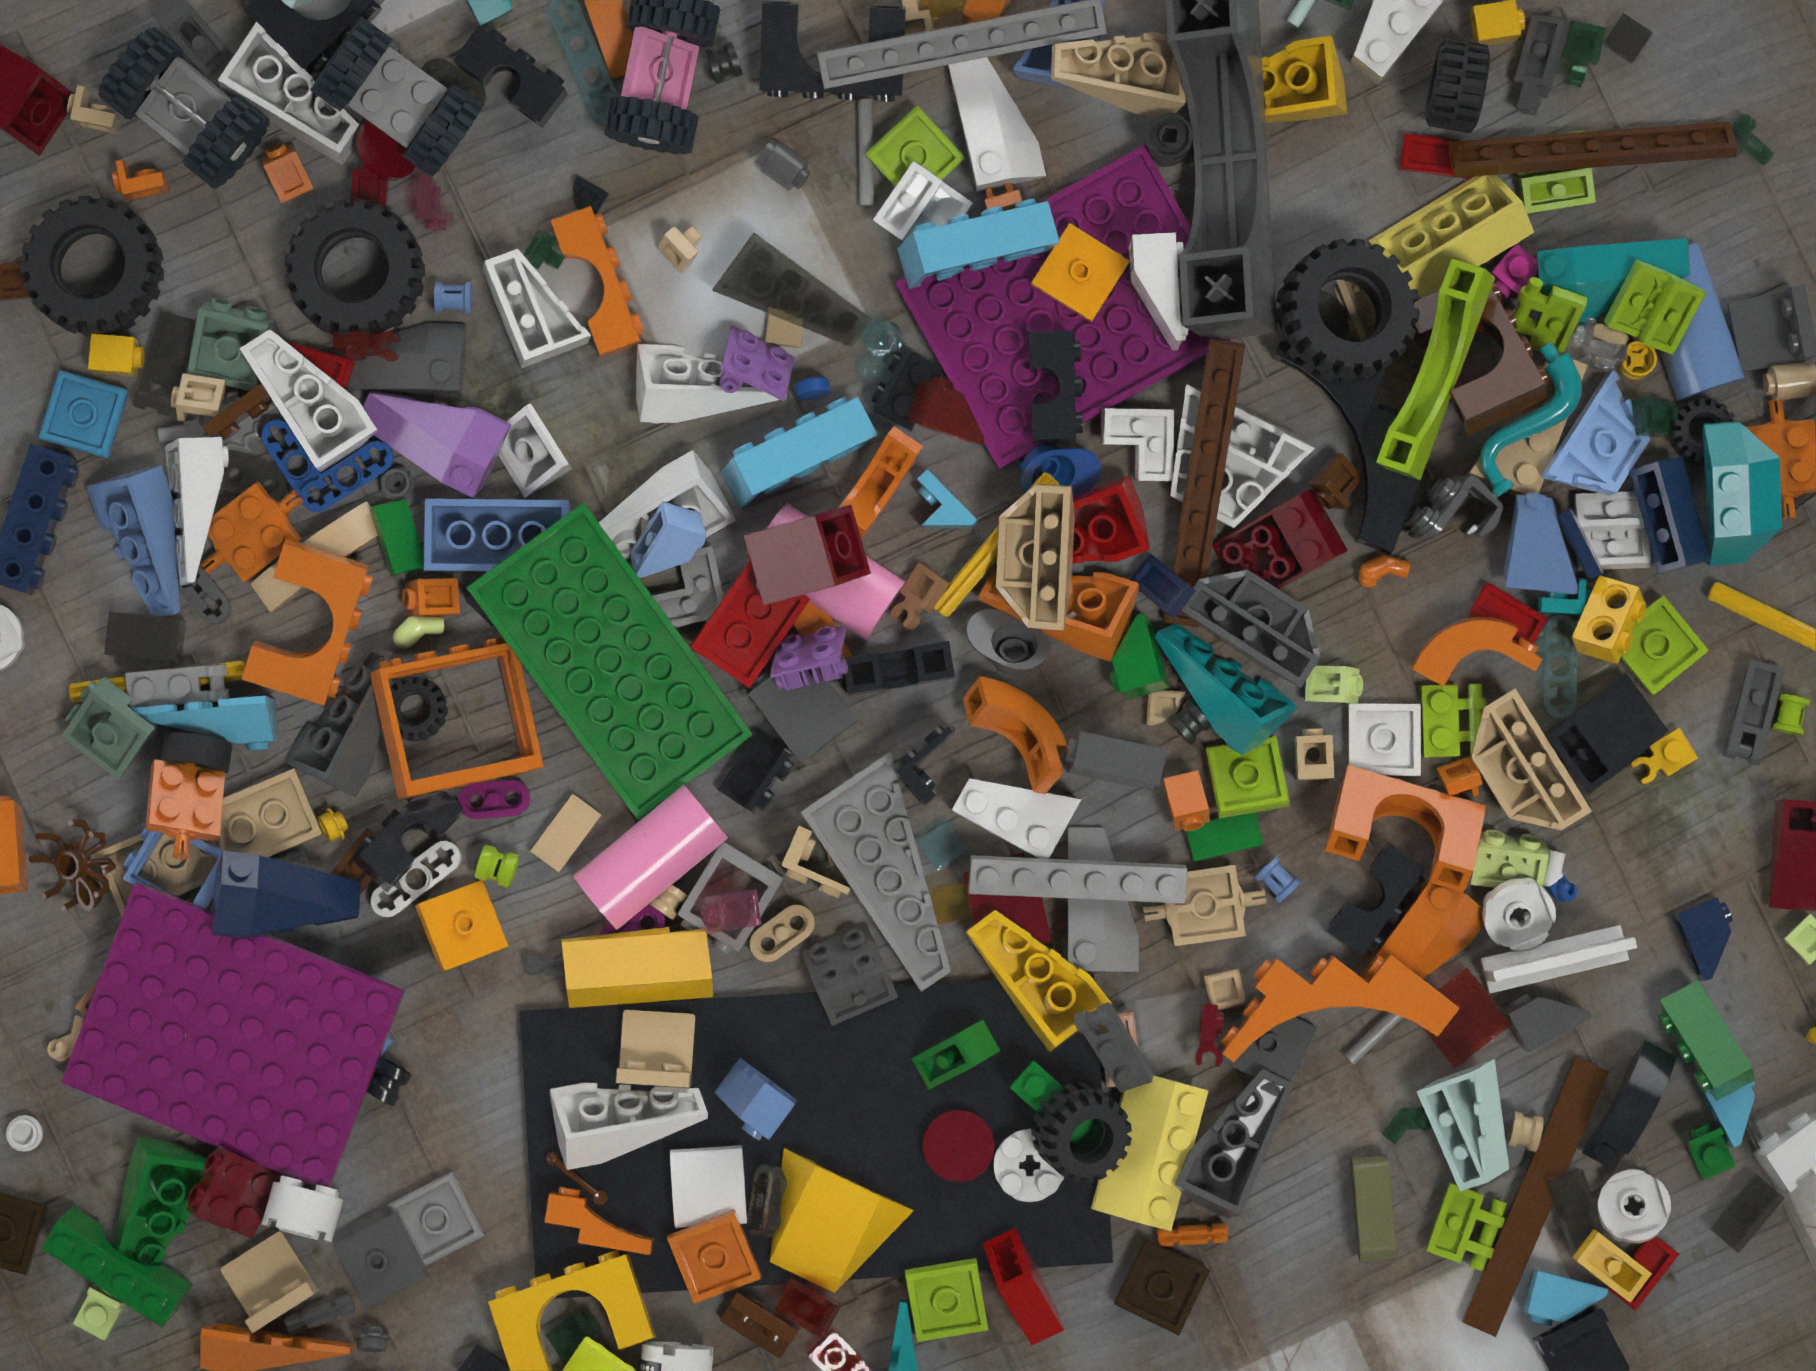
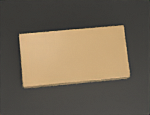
(566, 833)

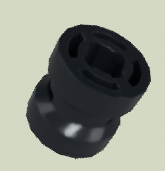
(387, 1081)

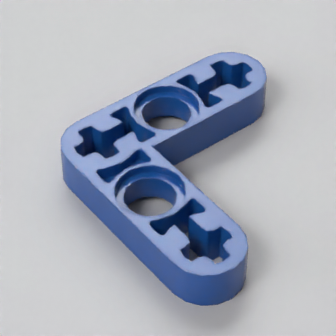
(313, 476)

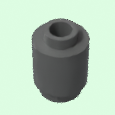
(783, 165)

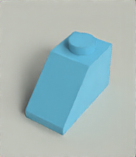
(1731, 1112)
(1559, 1297)

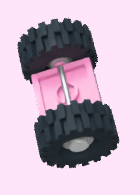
(661, 74)

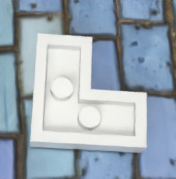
(1150, 433)

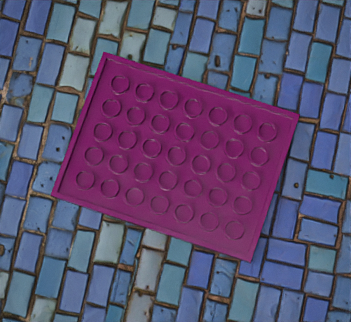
(985, 316)
(232, 1037)

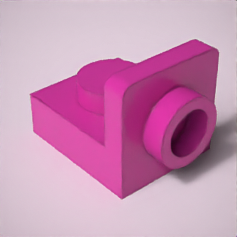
(1514, 271)

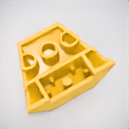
(829, 1223)

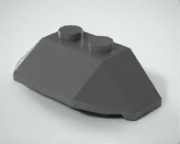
(1257, 623)

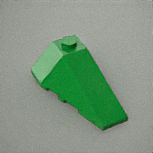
(155, 1198)

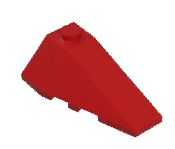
(1109, 523)

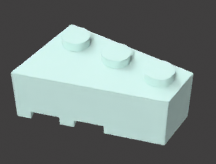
(1468, 1123)

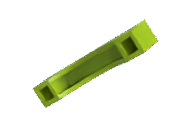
(1455, 323)

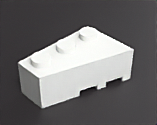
(530, 311)

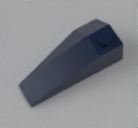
(271, 895)

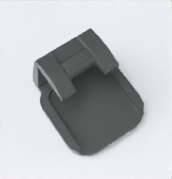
(1444, 500)

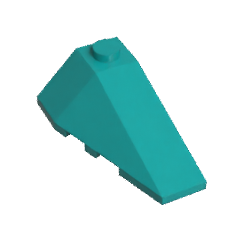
(1602, 269)

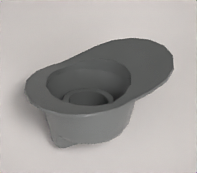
(1007, 641)

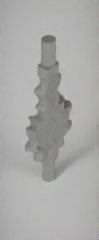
(249, 429)

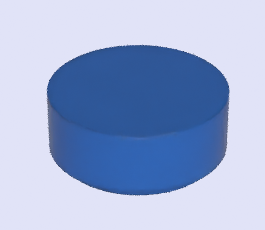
(812, 388)

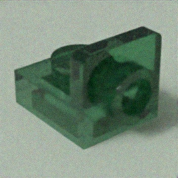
(572, 1331)

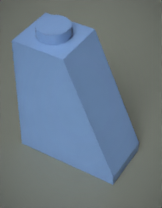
(1537, 548)

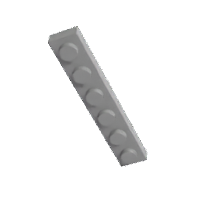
(1077, 879)

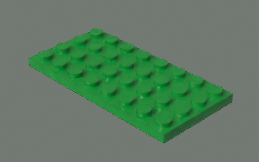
(609, 660)

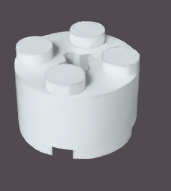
(303, 1210)

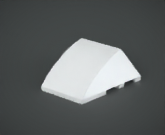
(1256, 458)

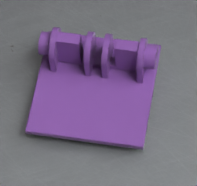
(755, 363)
(813, 651)

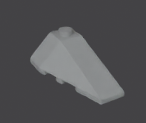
(1099, 931)

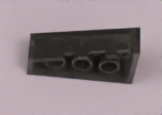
(782, 287)

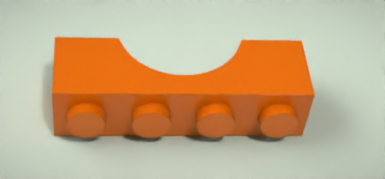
(582, 239)

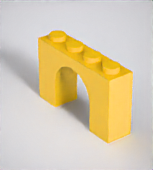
(611, 1282)

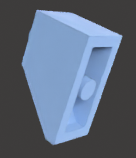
(668, 540)

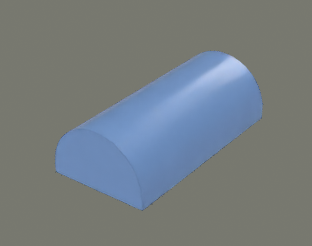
(1706, 352)
(483, 531)

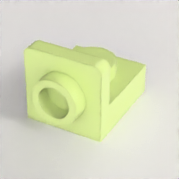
(1334, 685)
(99, 1312)

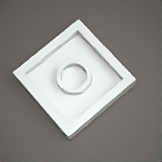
(1385, 738)

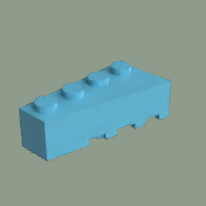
(977, 241)
(797, 450)

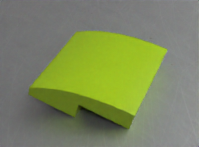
(1556, 188)
(1654, 307)

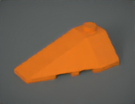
(1096, 612)
(1431, 929)
(238, 1349)

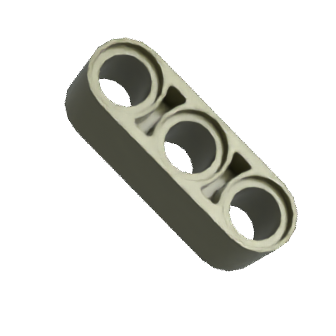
(1373, 1208)

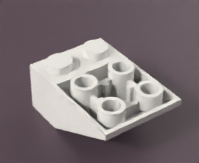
(1156, 280)

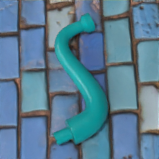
(1564, 402)

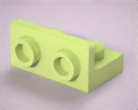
(1508, 858)

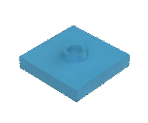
(84, 414)

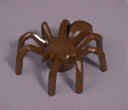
(75, 864)

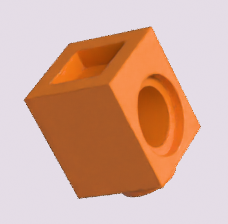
(1186, 801)

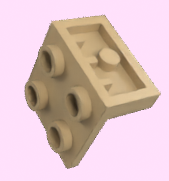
(802, 848)
(656, 1048)
(269, 1280)

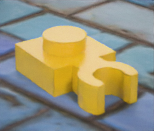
(1668, 754)

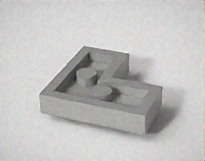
(701, 591)

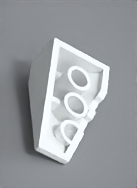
(993, 128)
(685, 387)
(681, 483)
(607, 1123)

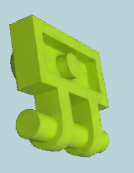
(1557, 318)
(1441, 719)
(1455, 1223)

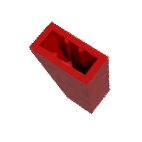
(1022, 1287)

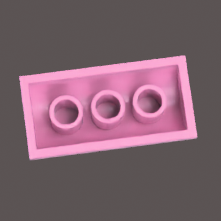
(856, 603)
(650, 857)

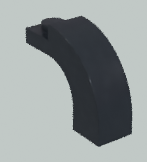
(1632, 1107)

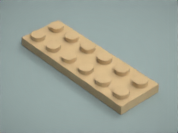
(253, 821)

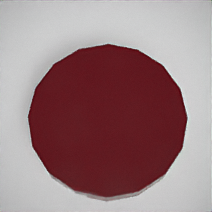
(381, 153)
(958, 1145)

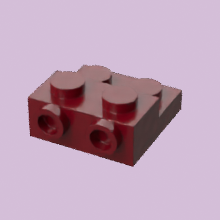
(232, 1192)

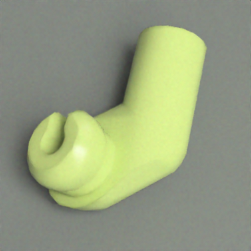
(415, 627)

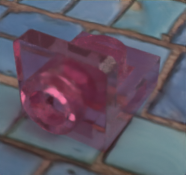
(427, 199)
(731, 911)

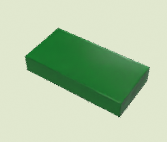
(398, 537)
(1224, 836)

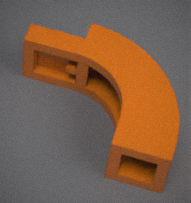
(882, 478)
(1469, 635)
(1022, 721)

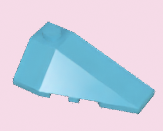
(235, 720)

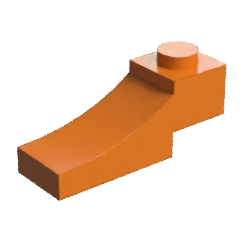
(571, 1210)

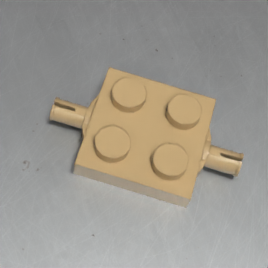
(1211, 907)

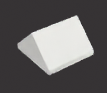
(531, 453)

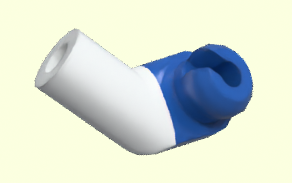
(1555, 881)

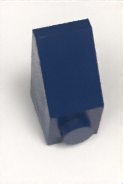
(1704, 934)

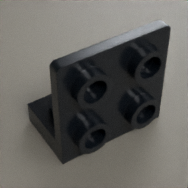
(756, 772)
(921, 784)
(1581, 1344)

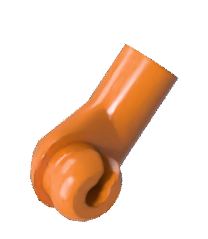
(1379, 567)

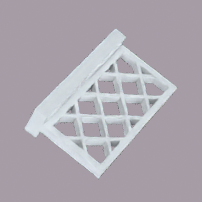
(1556, 959)

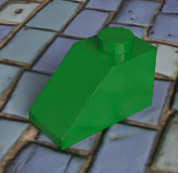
(1139, 662)
(955, 1054)

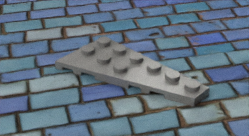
(875, 850)

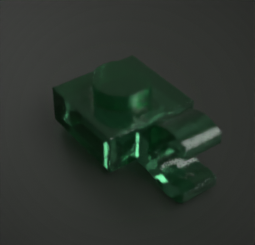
(1582, 46)

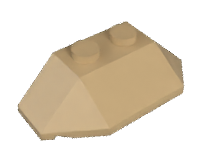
(1037, 555)
(1524, 767)

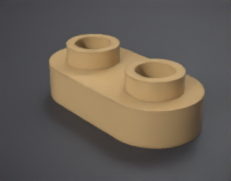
(782, 933)

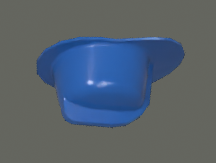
(1068, 466)

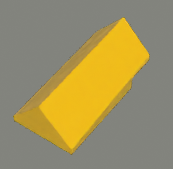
(637, 967)

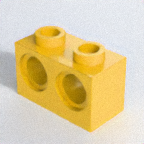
(1601, 618)

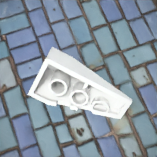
(316, 408)
(195, 476)

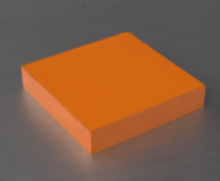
(714, 1256)

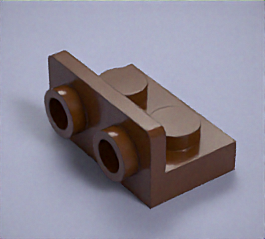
(759, 1324)

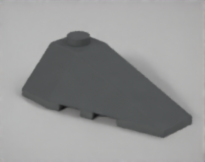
(427, 363)
(346, 736)
(1230, 1153)

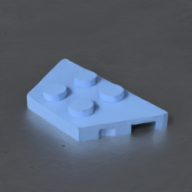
(1599, 444)

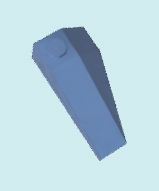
(141, 519)

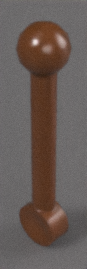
(599, 1197)

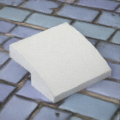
(920, 200)
(1614, 529)
(707, 1184)

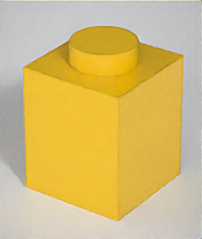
(1497, 22)
(115, 355)

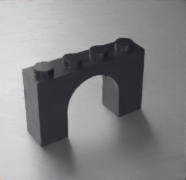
(306, 39)
(786, 70)

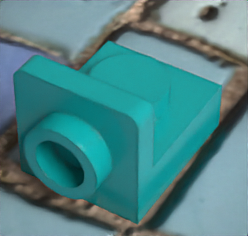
(1561, 604)

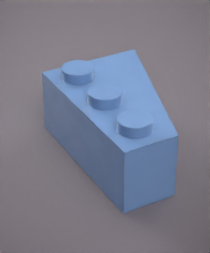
(755, 1100)

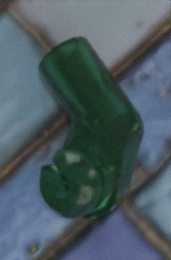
(1749, 142)
(1406, 1119)

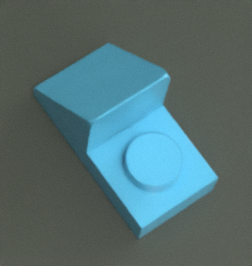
(950, 513)

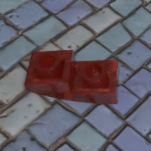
(836, 1355)

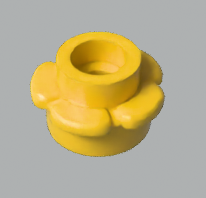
(333, 825)

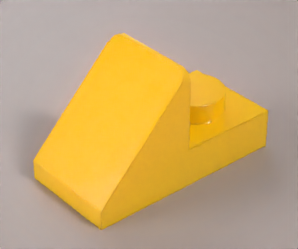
(1611, 1265)

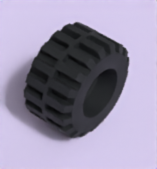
(1457, 85)
(1102, 1145)

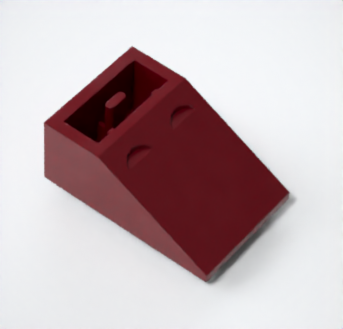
(1283, 542)
(1793, 856)

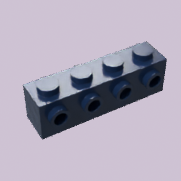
(33, 517)

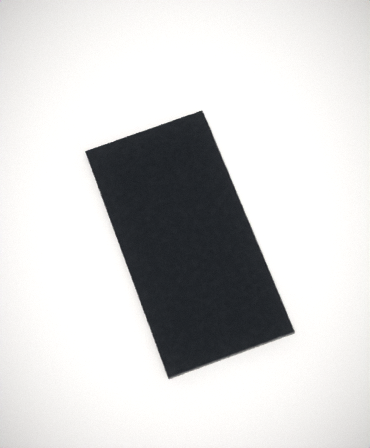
(855, 1114)

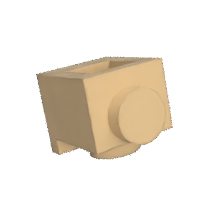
(1322, 768)

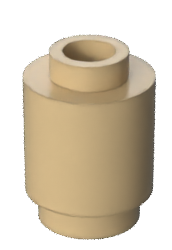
(1790, 381)

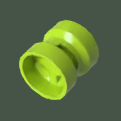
(489, 864)

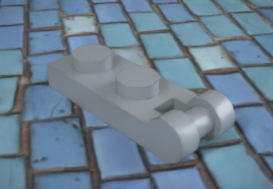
(176, 685)

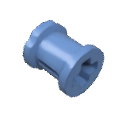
(453, 297)
(1273, 867)

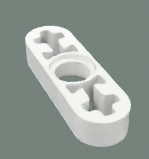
(443, 869)

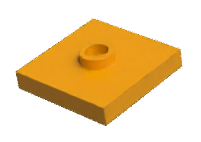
(1080, 272)
(461, 926)

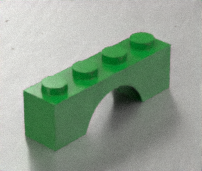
(147, 1289)

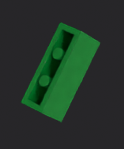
(1705, 1041)

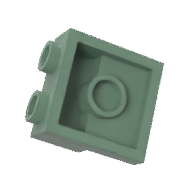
(217, 342)
(107, 727)

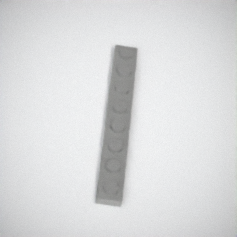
(961, 43)

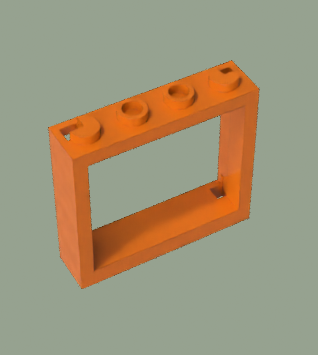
(518, 703)

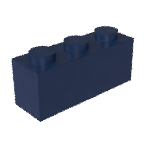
(1669, 515)

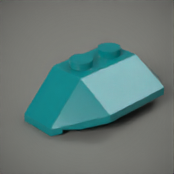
(1739, 493)

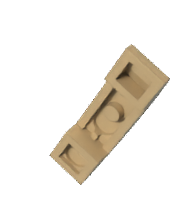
(341, 537)

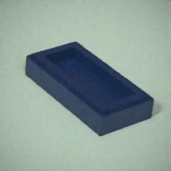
(1580, 544)
(1162, 586)

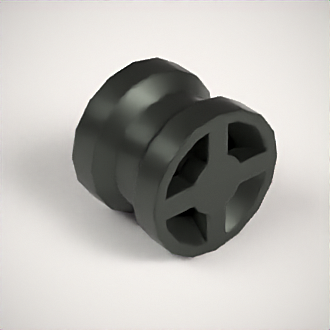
(723, 62)
(1189, 722)

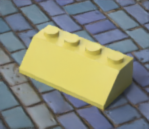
(1464, 224)
(1163, 1131)

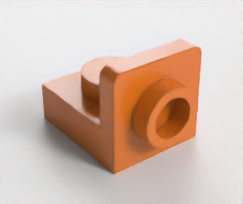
(286, 171)
(144, 184)
(431, 597)

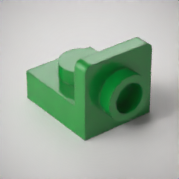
(1709, 1150)

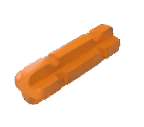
(1193, 1234)

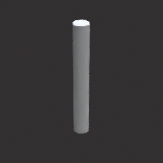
(865, 129)
(1372, 1037)

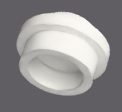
(24, 1133)

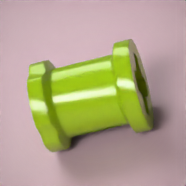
(1791, 714)

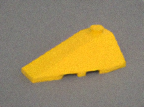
(1304, 82)
(1036, 978)

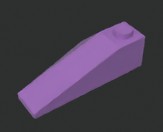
(441, 439)

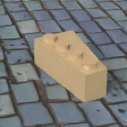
(1527, 459)

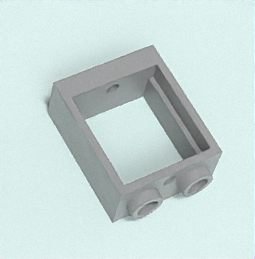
(742, 861)

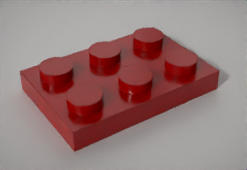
(744, 630)

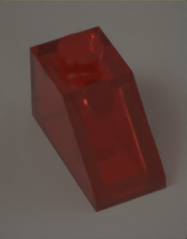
(945, 411)
(808, 1307)

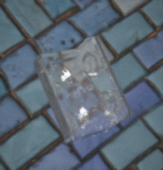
(1596, 353)

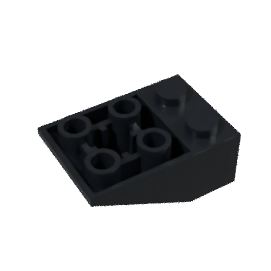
(1605, 734)

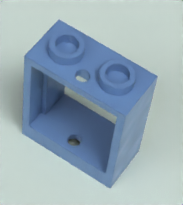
(137, 860)

